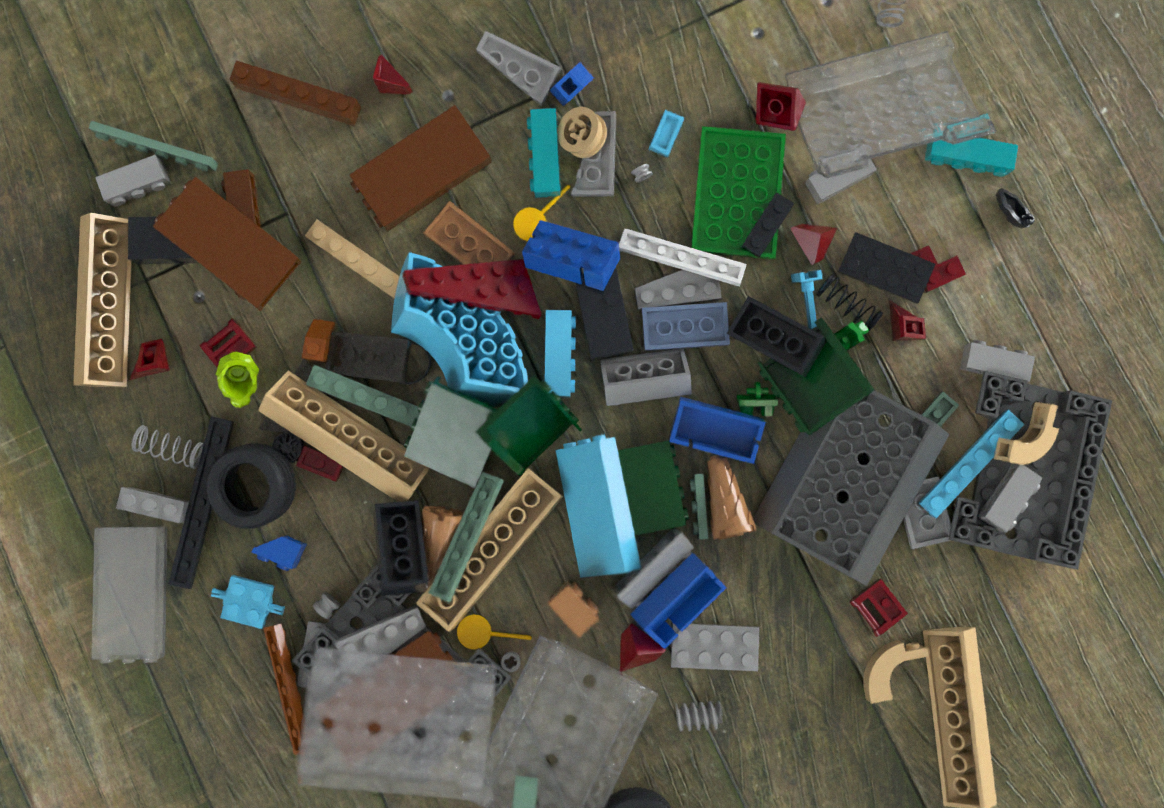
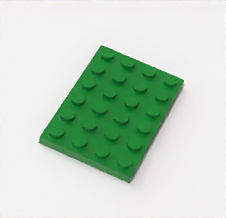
(733, 188)

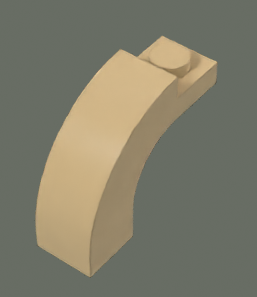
(1034, 442)
(882, 663)

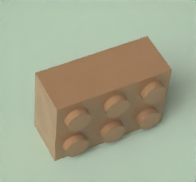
(574, 607)

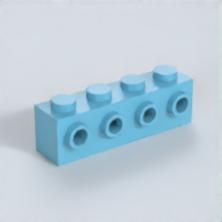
(558, 351)

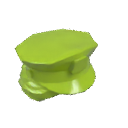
(237, 378)

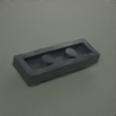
(767, 225)

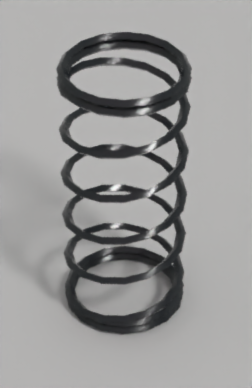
(870, 322)

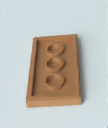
(465, 238)

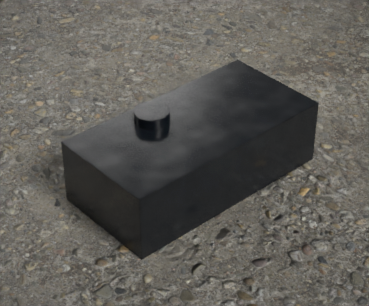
(150, 246)
(604, 319)
(777, 336)
(400, 548)

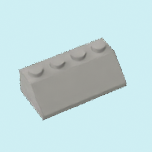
(645, 377)

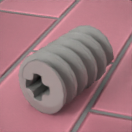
(699, 715)

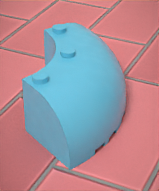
(466, 341)

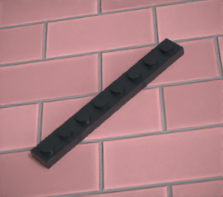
(199, 507)

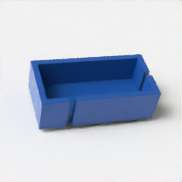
(565, 251)
(717, 430)
(680, 599)

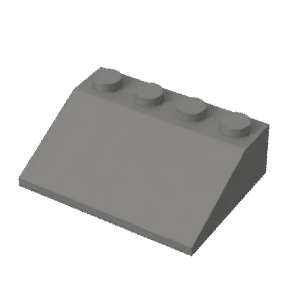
(654, 567)

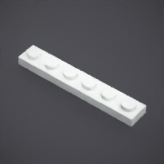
(682, 257)

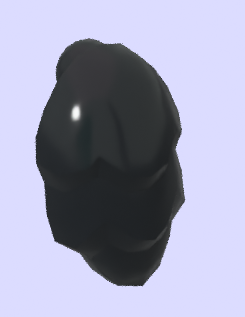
(1014, 209)

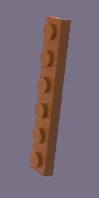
(286, 683)

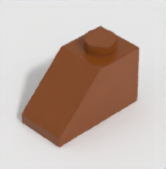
(317, 341)

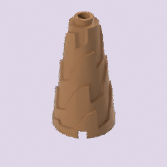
(727, 503)
(438, 531)

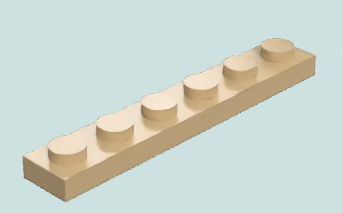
(353, 257)

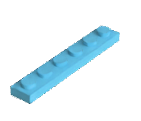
(970, 464)

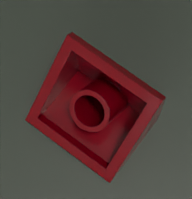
(778, 106)

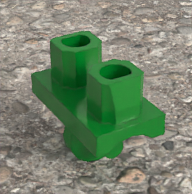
(852, 334)
(757, 397)

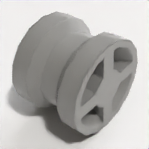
(326, 605)

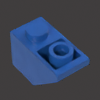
(571, 84)
(283, 551)

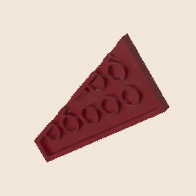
(481, 285)

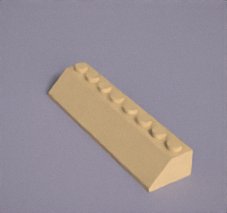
(102, 302)
(343, 436)
(500, 540)
(959, 718)

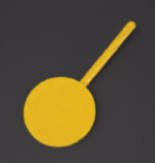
(528, 218)
(475, 632)

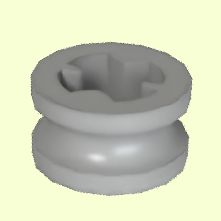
(642, 173)
(506, 656)

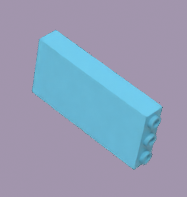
(597, 507)

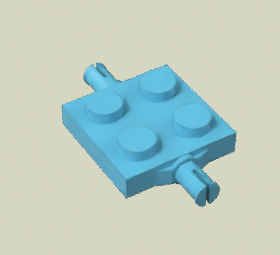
(247, 601)

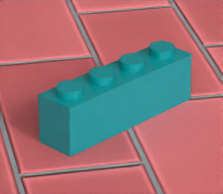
(545, 152)
(975, 154)

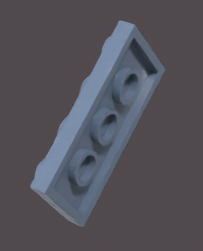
(685, 326)

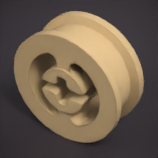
(588, 138)

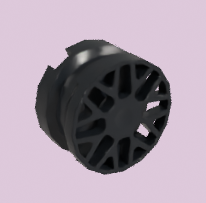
(289, 446)

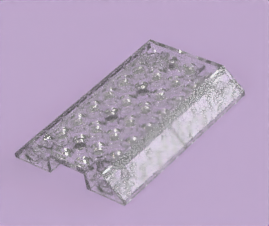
(399, 697)
(534, 726)

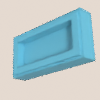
(666, 133)

